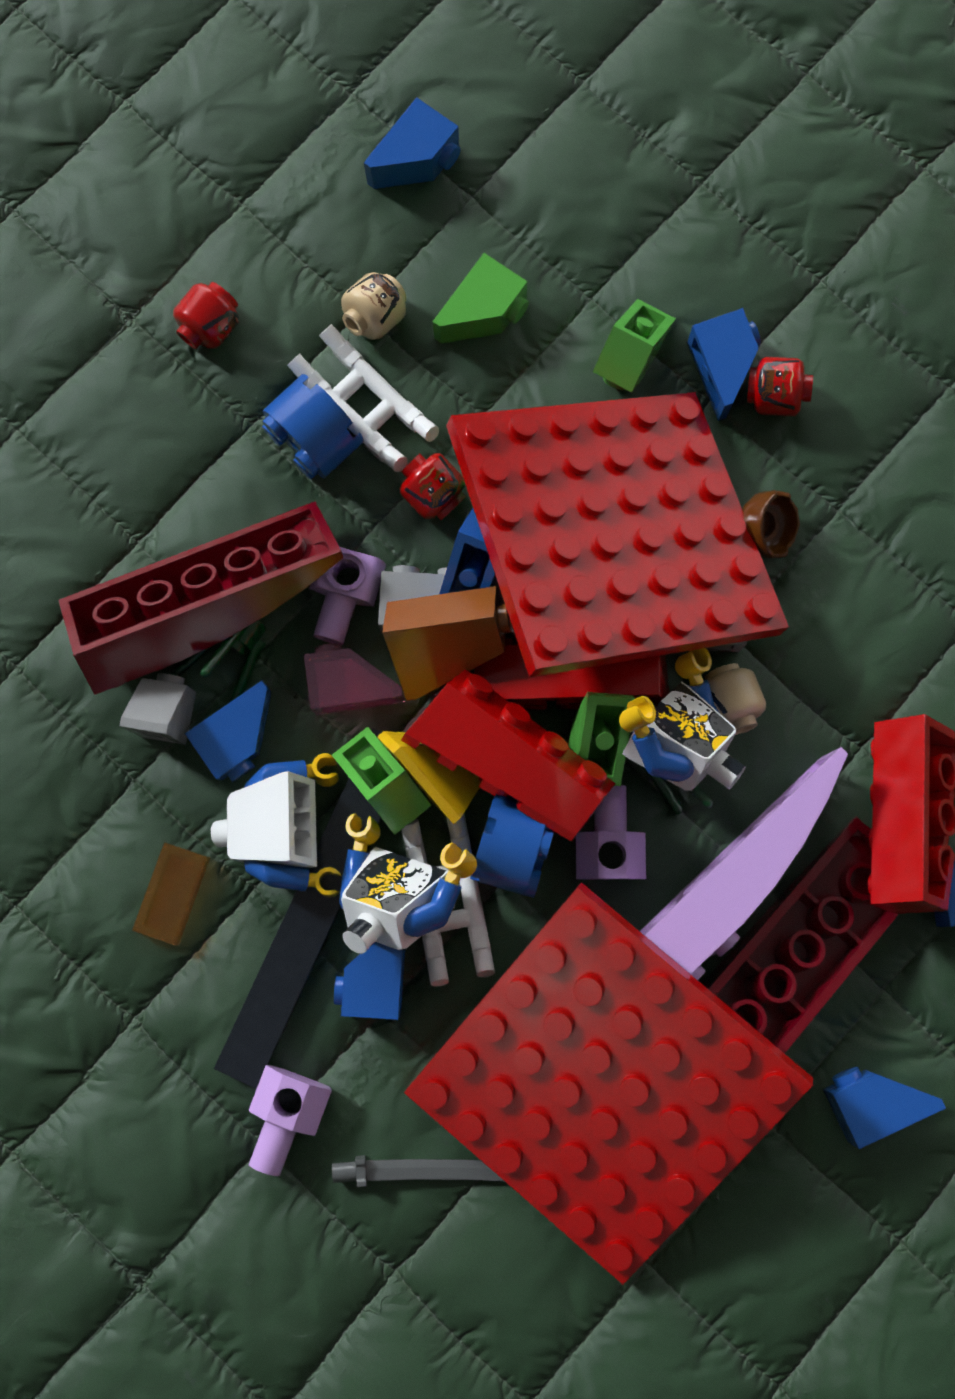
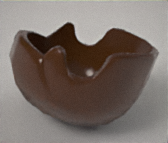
(772, 522)

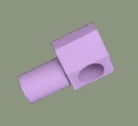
(341, 599)
(611, 827)
(279, 1124)

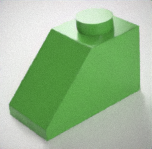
(482, 303)
(633, 345)
(598, 734)
(381, 780)

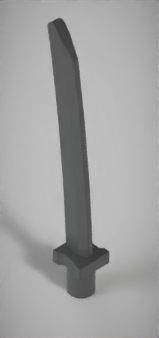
(408, 1169)

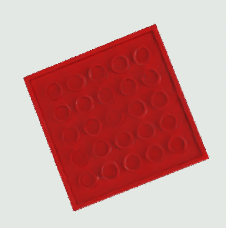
(613, 531)
(607, 1084)

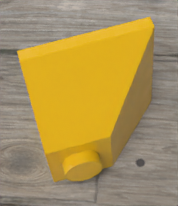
(446, 789)

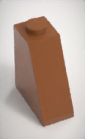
(443, 636)

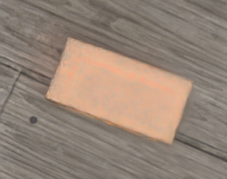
(171, 894)

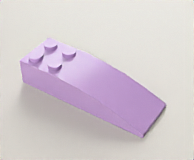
(728, 890)

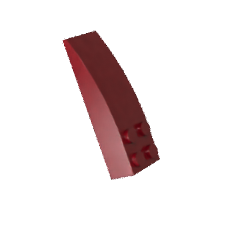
(195, 597)
(805, 942)

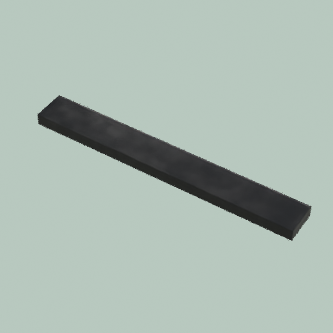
(293, 951)

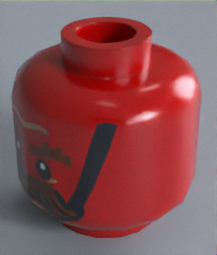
(206, 315)
(779, 386)
(432, 486)

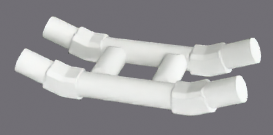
(391, 403)
(471, 916)

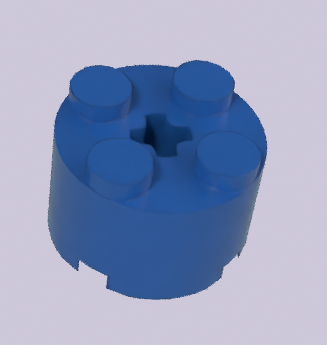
(311, 427)
(511, 849)

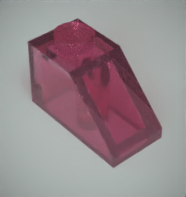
(345, 681)

